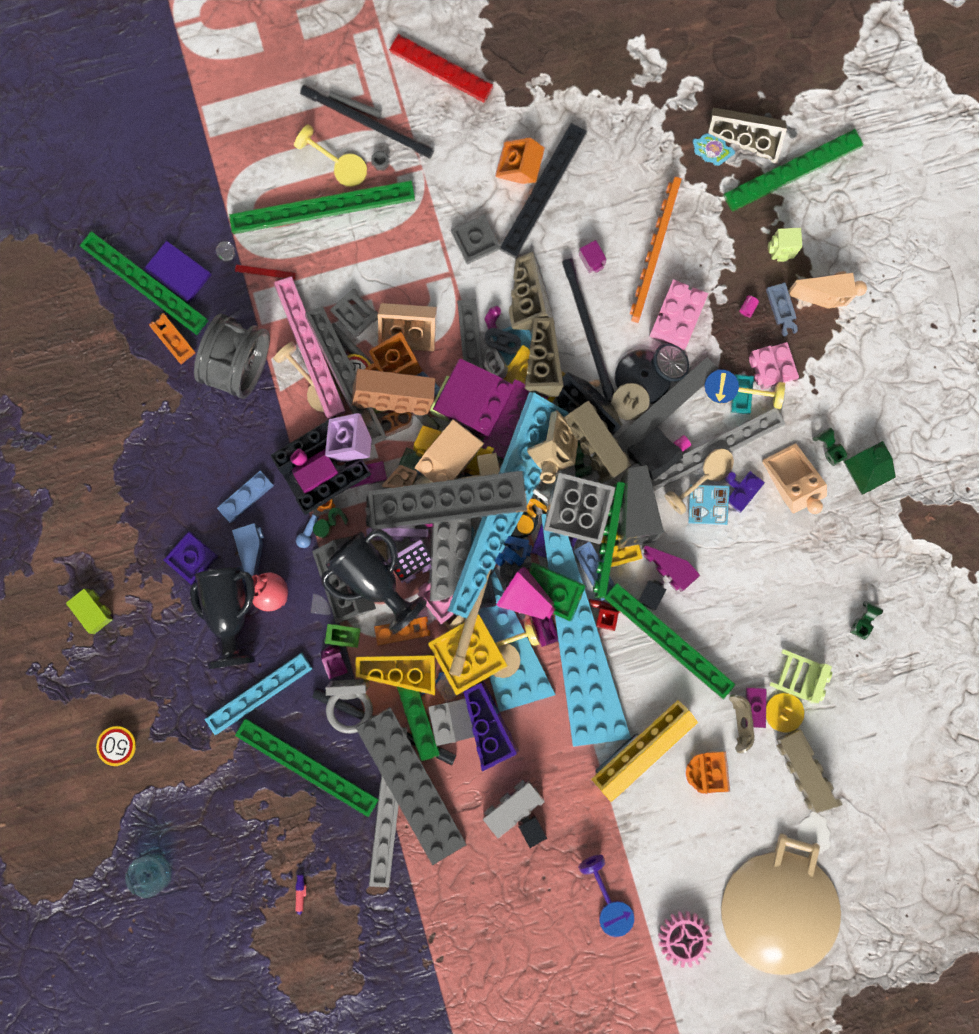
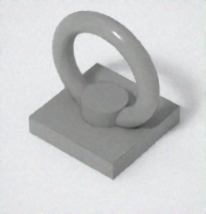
(347, 690)

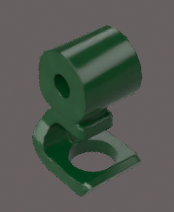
(834, 452)
(581, 470)
(324, 527)
(862, 626)

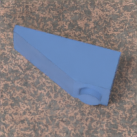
(249, 547)

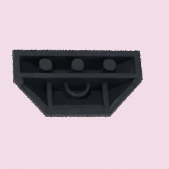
(579, 391)

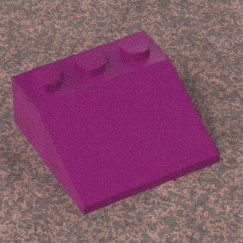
(473, 397)

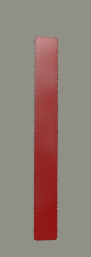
(265, 272)

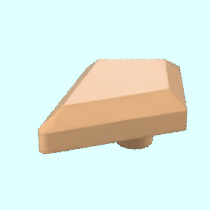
(400, 477)

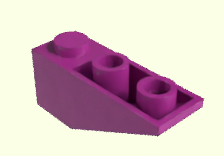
(677, 570)

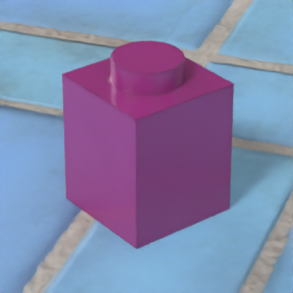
(592, 257)

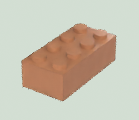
(393, 392)

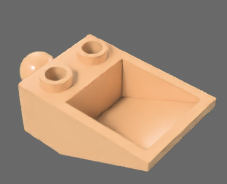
(829, 290)
(796, 480)

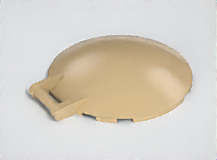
(781, 910)

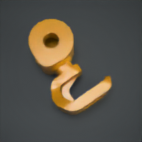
(526, 523)

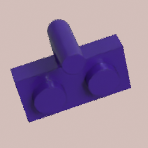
(744, 490)

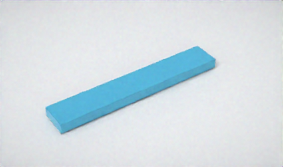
(258, 694)

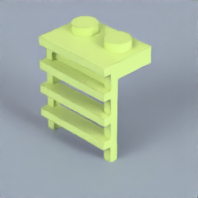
(814, 681)

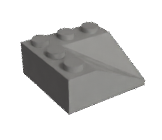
(578, 508)

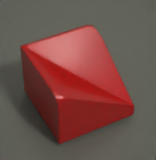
(607, 619)

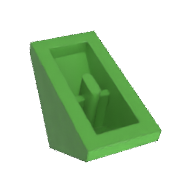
(342, 635)

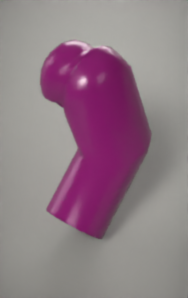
(492, 316)

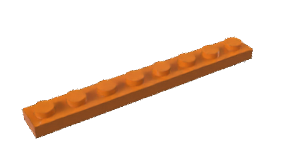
(657, 241)

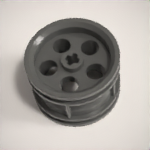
(231, 356)

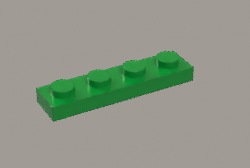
(418, 723)

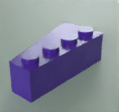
(488, 727)

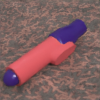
(300, 893)

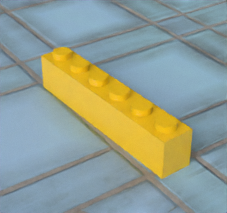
(644, 750)

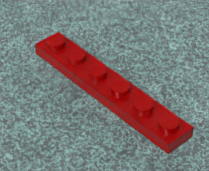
(441, 68)

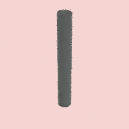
(355, 104)

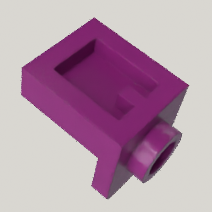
(333, 661)

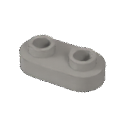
(495, 363)

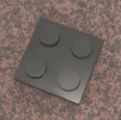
(475, 239)

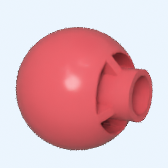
(270, 591)

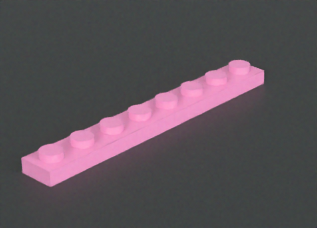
(309, 348)

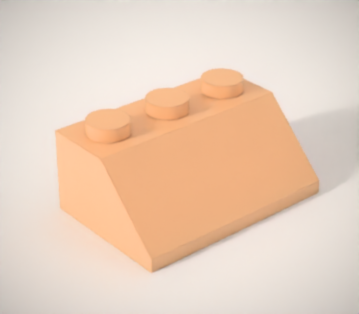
(414, 322)

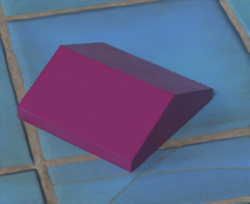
(315, 471)

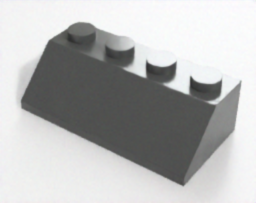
(341, 609)

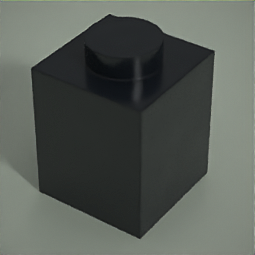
(652, 594)
(532, 830)

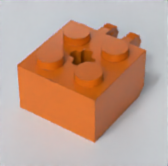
(394, 357)

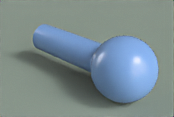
(303, 539)

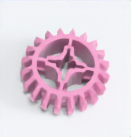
(676, 940)

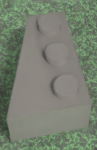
(512, 808)

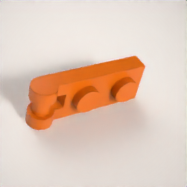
(172, 339)
(384, 635)

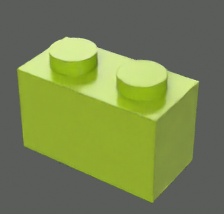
(89, 610)

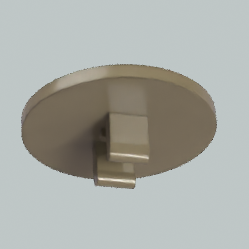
(630, 401)

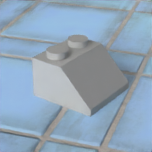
(451, 722)

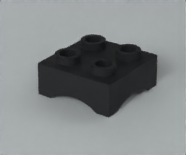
(656, 453)

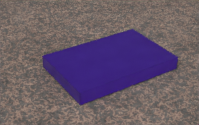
(177, 272)

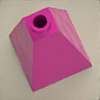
(526, 596)

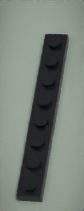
(543, 190)

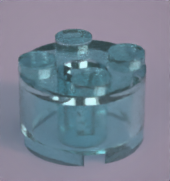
(148, 887)

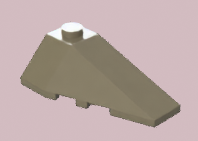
(528, 294)

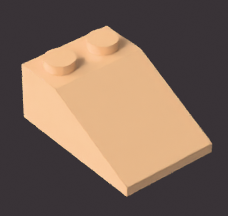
(449, 454)

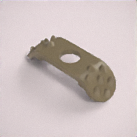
(746, 735)

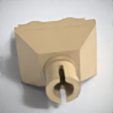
(557, 451)

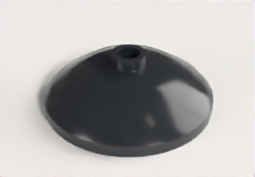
(630, 370)

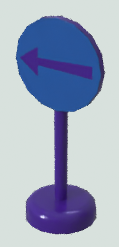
(615, 917)

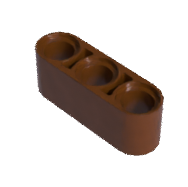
(396, 426)

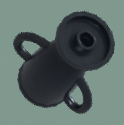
(371, 577)
(224, 608)

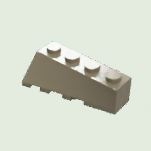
(749, 132)
(544, 367)
(597, 442)
(807, 772)

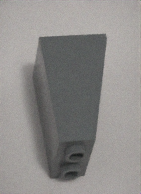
(639, 511)

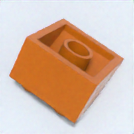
(520, 161)

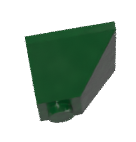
(871, 467)

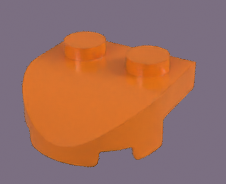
(709, 772)

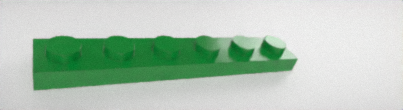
(607, 547)

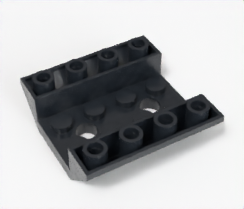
(312, 443)

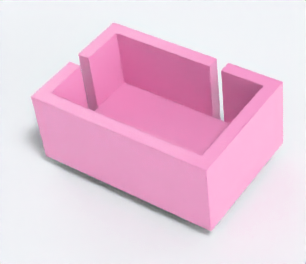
(678, 314)

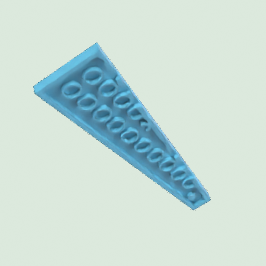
(495, 529)
(529, 681)
(588, 683)

